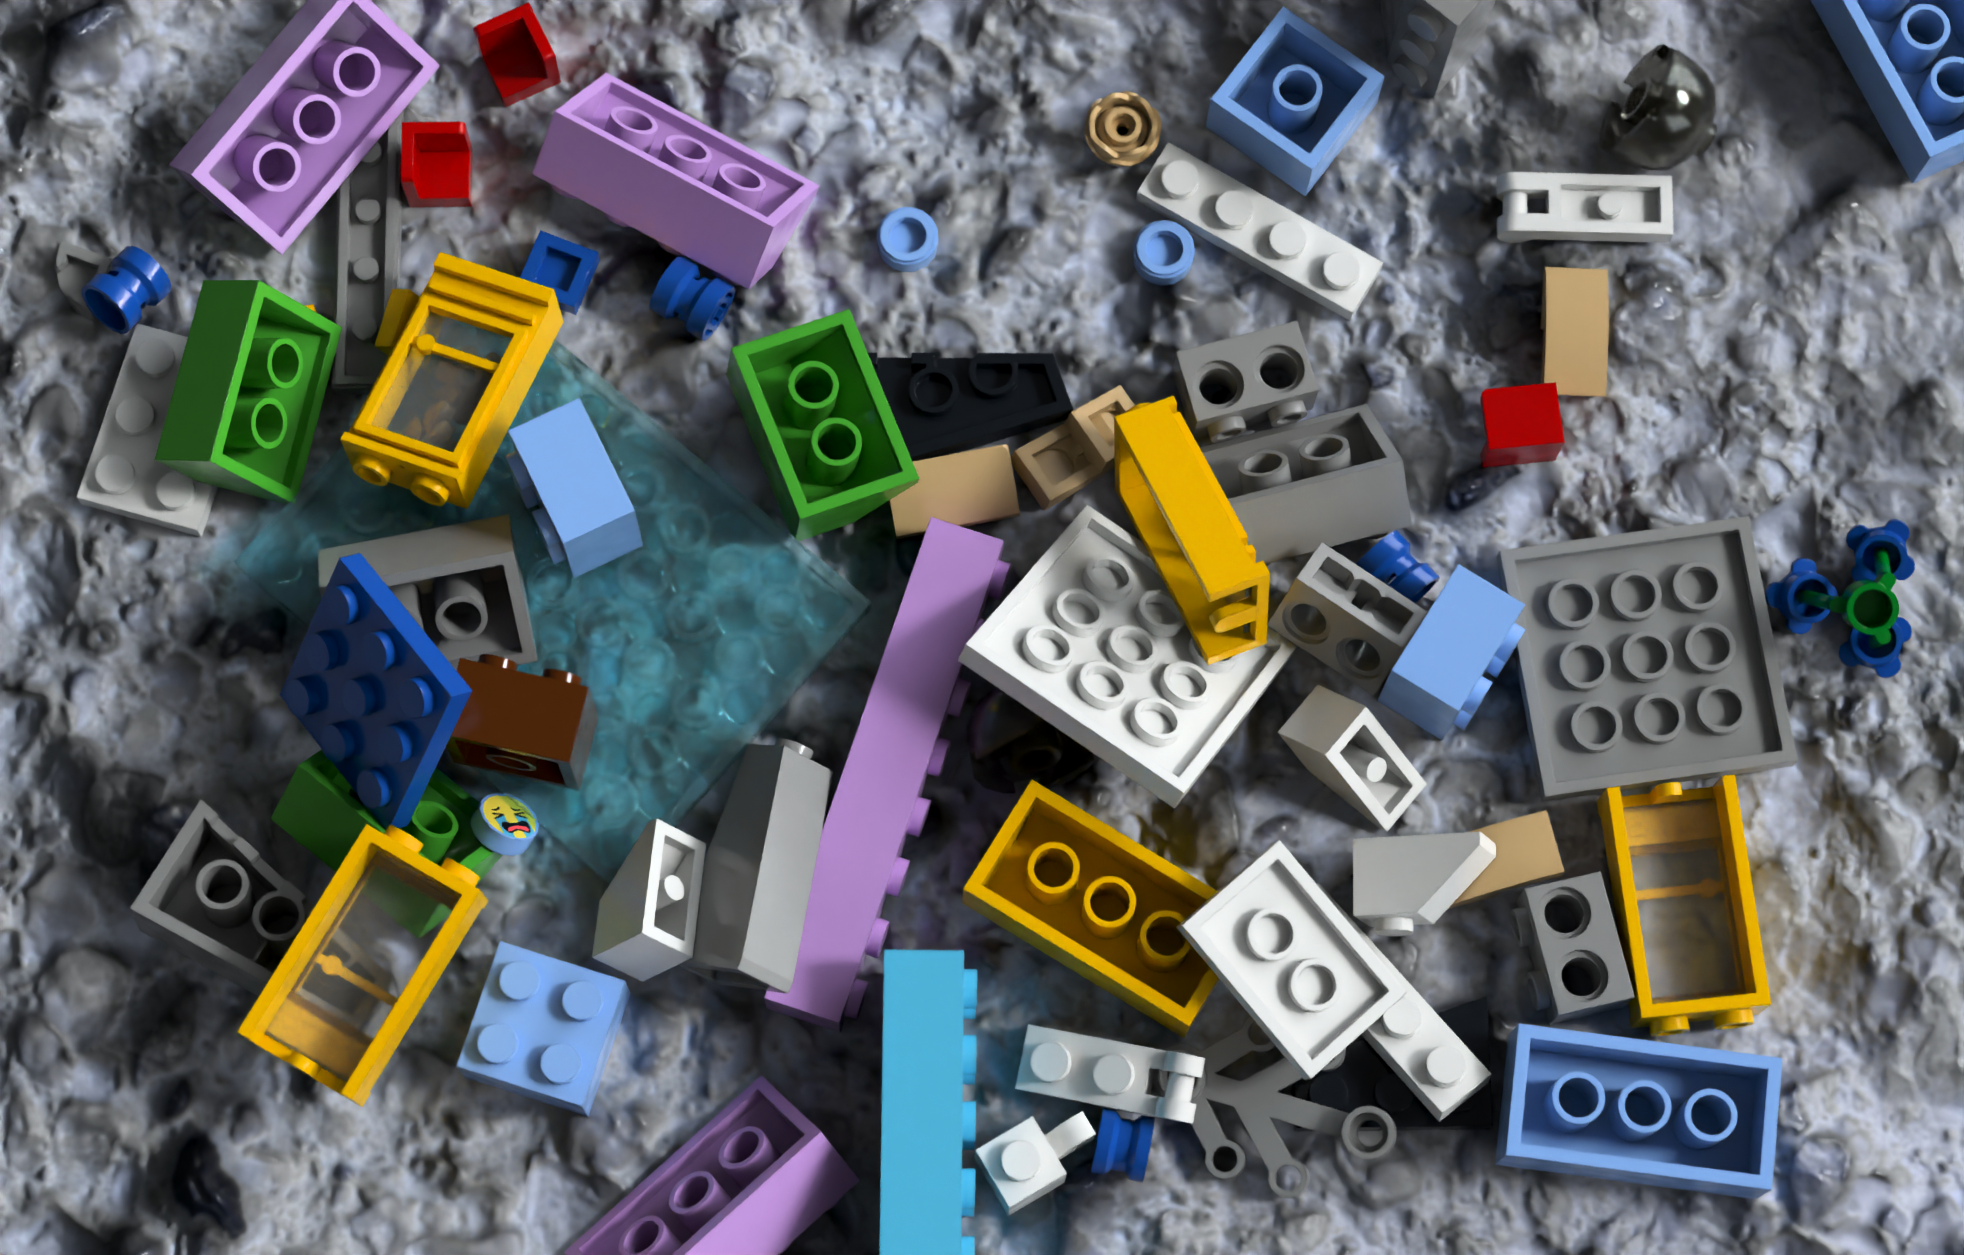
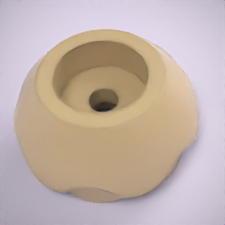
(1127, 111)

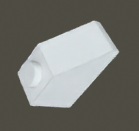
(1352, 756)
(1414, 877)
(652, 904)

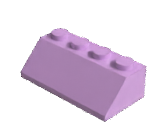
(304, 117)
(673, 180)
(732, 1188)

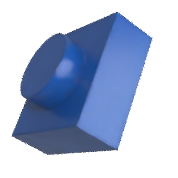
(562, 267)

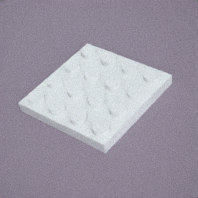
(1113, 664)

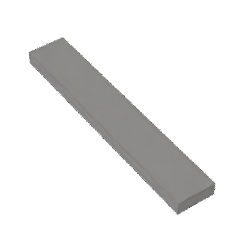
(367, 261)

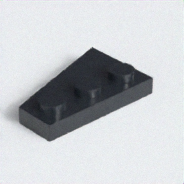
(970, 402)
(1370, 1081)

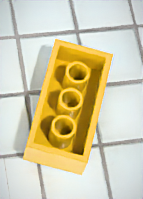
(1096, 906)

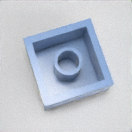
(1294, 101)
(578, 492)
(1444, 663)
(543, 1028)

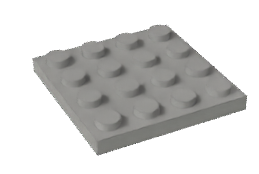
(1647, 659)

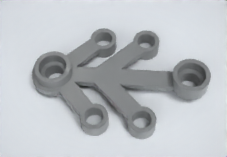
(1259, 1100)

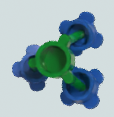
(1865, 605)

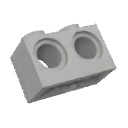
(1238, 366)
(1347, 618)
(1590, 946)

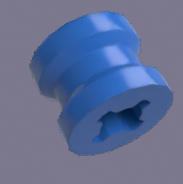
(1122, 1145)

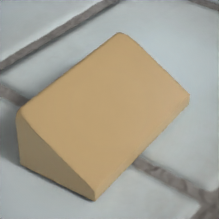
(959, 490)

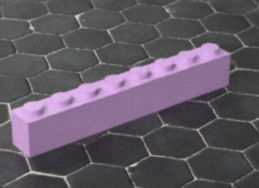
(888, 769)

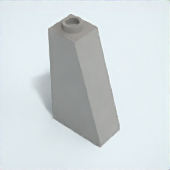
(761, 869)

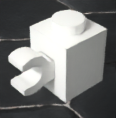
(1026, 1162)

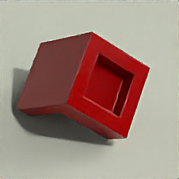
(517, 54)
(436, 164)
(1521, 425)

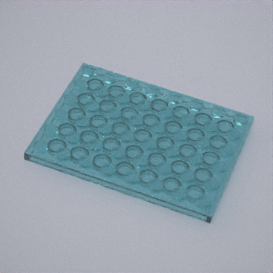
(676, 640)

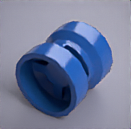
(126, 289)
(697, 301)
(1397, 568)

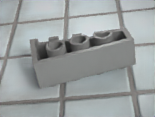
(221, 903)

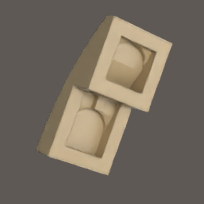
(1575, 330)
(1073, 452)
(1523, 857)

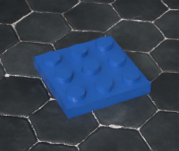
(374, 692)

